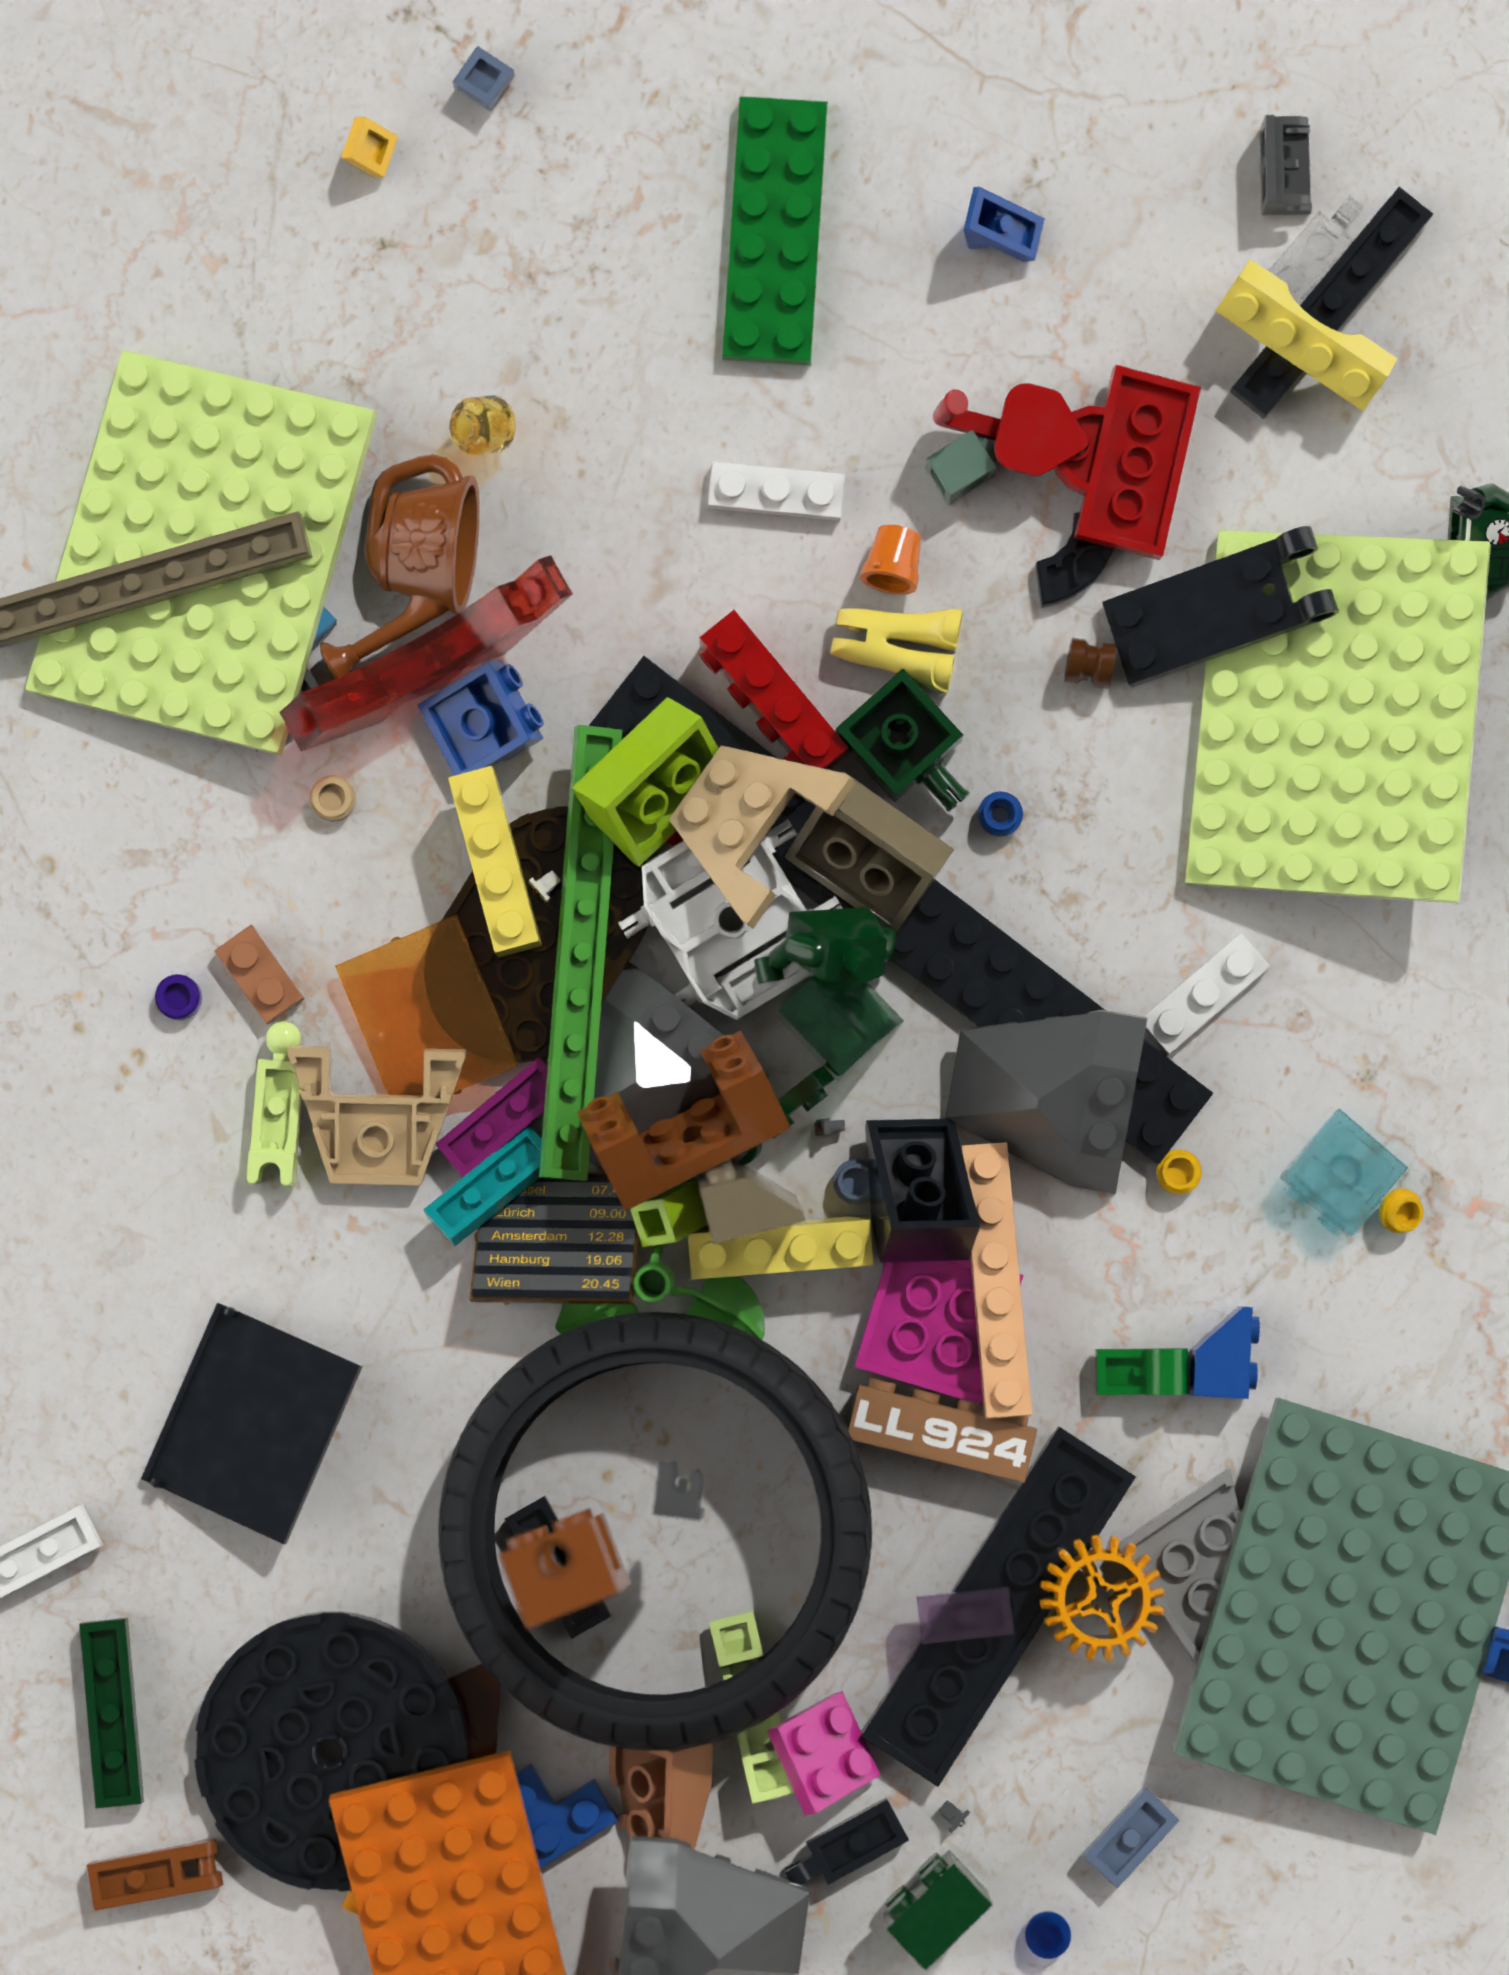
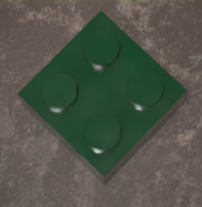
(935, 1908)

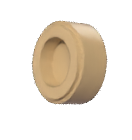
(332, 798)

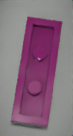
(497, 1119)

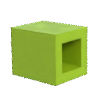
(670, 1215)

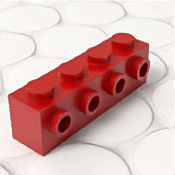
(771, 694)

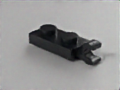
(850, 1844)

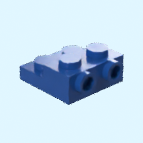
(482, 718)

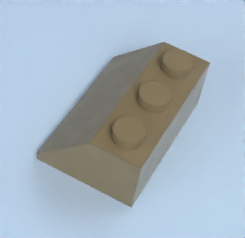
(870, 855)

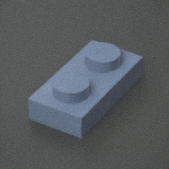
(1130, 1837)

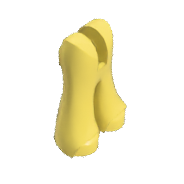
(933, 629)

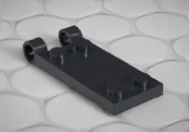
(1214, 609)

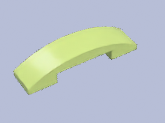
(736, 1648)

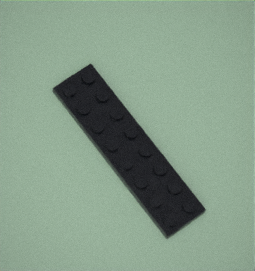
(953, 1683)

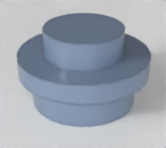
(852, 1182)

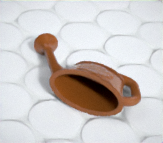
(418, 547)

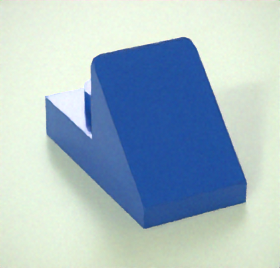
(1002, 225)

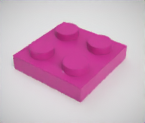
(823, 1753)

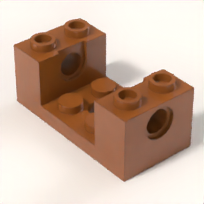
(694, 1140)
(550, 1589)

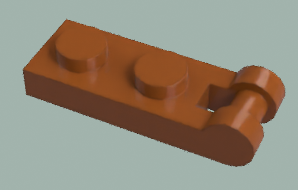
(153, 1875)

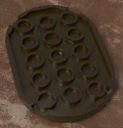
(524, 981)

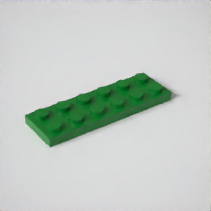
(774, 231)

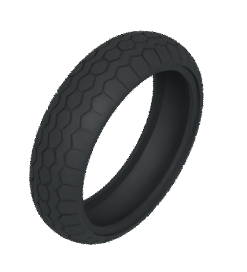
(495, 1627)

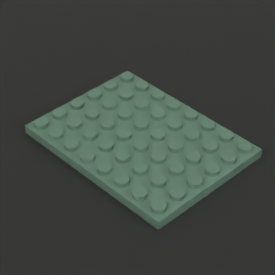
(1352, 1617)

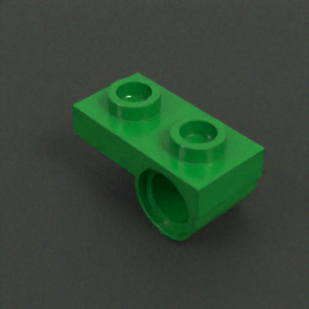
(1142, 1371)

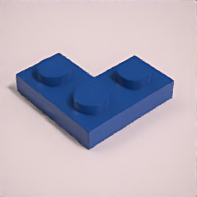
(568, 1821)

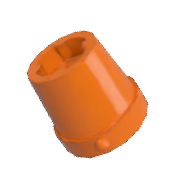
(893, 560)

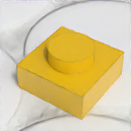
(369, 147)

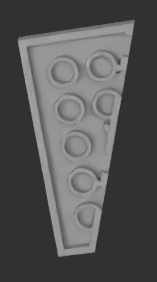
(1190, 1552)

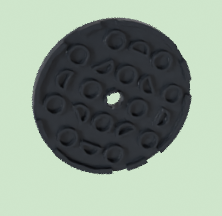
(286, 1695)

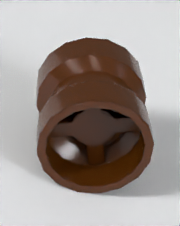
(1090, 661)

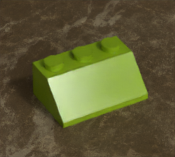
(646, 779)

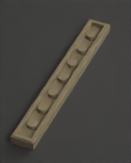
(153, 578)

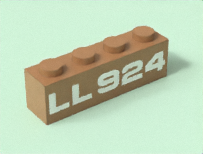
(941, 1432)

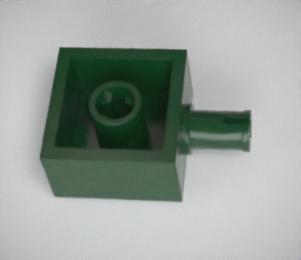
(899, 765)

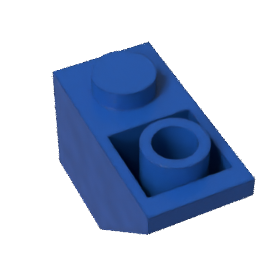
(1222, 1358)

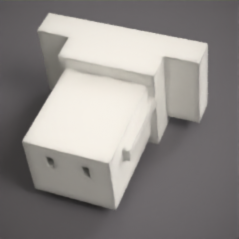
(545, 885)

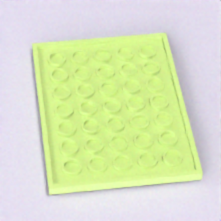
(180, 463)
(1351, 739)

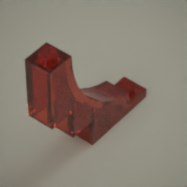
(430, 661)

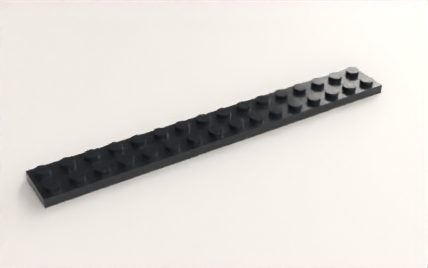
(945, 939)

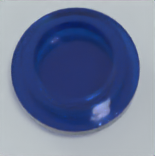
(1047, 1934)

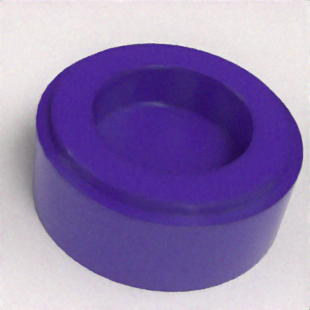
(178, 997)

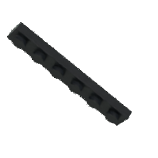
(1338, 294)

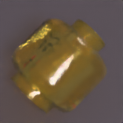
(482, 425)

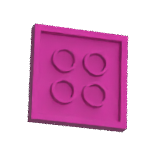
(925, 1328)

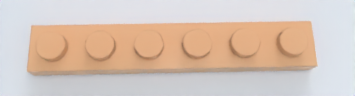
(997, 1285)

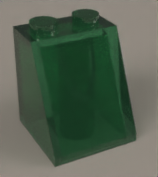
(838, 1022)

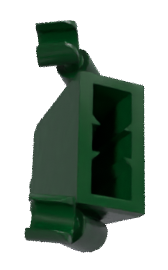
(831, 946)

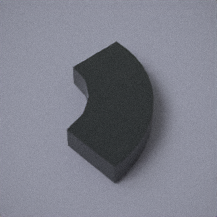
(1070, 569)

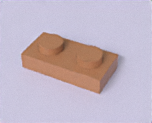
(259, 974)

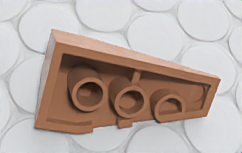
(662, 1790)

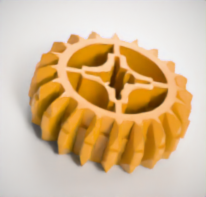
(1081, 1605)

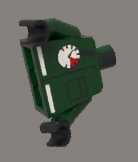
(1484, 516)

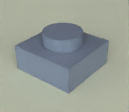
(483, 78)

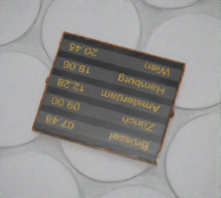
(558, 1246)

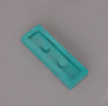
(487, 1187)

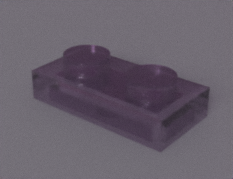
(965, 1615)

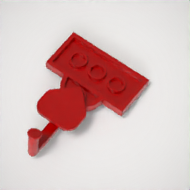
(1129, 447)

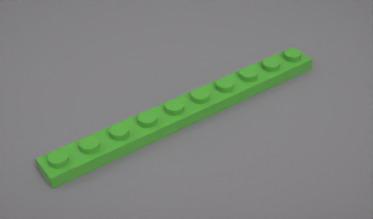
(577, 972)

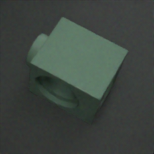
(961, 466)

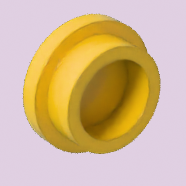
(1179, 1172)
(1401, 1211)

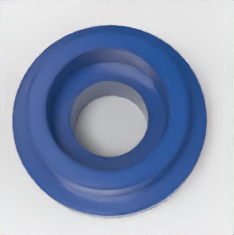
(1004, 800)

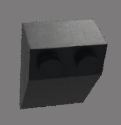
(919, 1191)

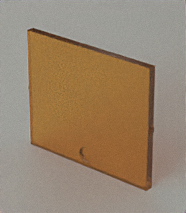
(425, 996)

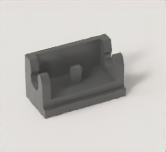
(1285, 165)
(676, 1500)

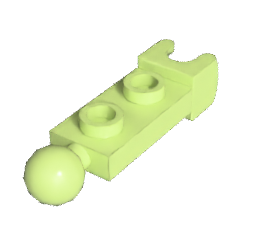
(276, 1109)

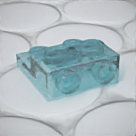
(1342, 1174)

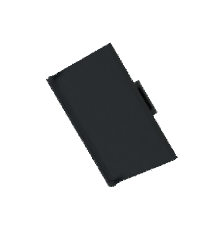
(251, 1423)

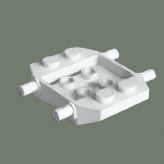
(699, 939)

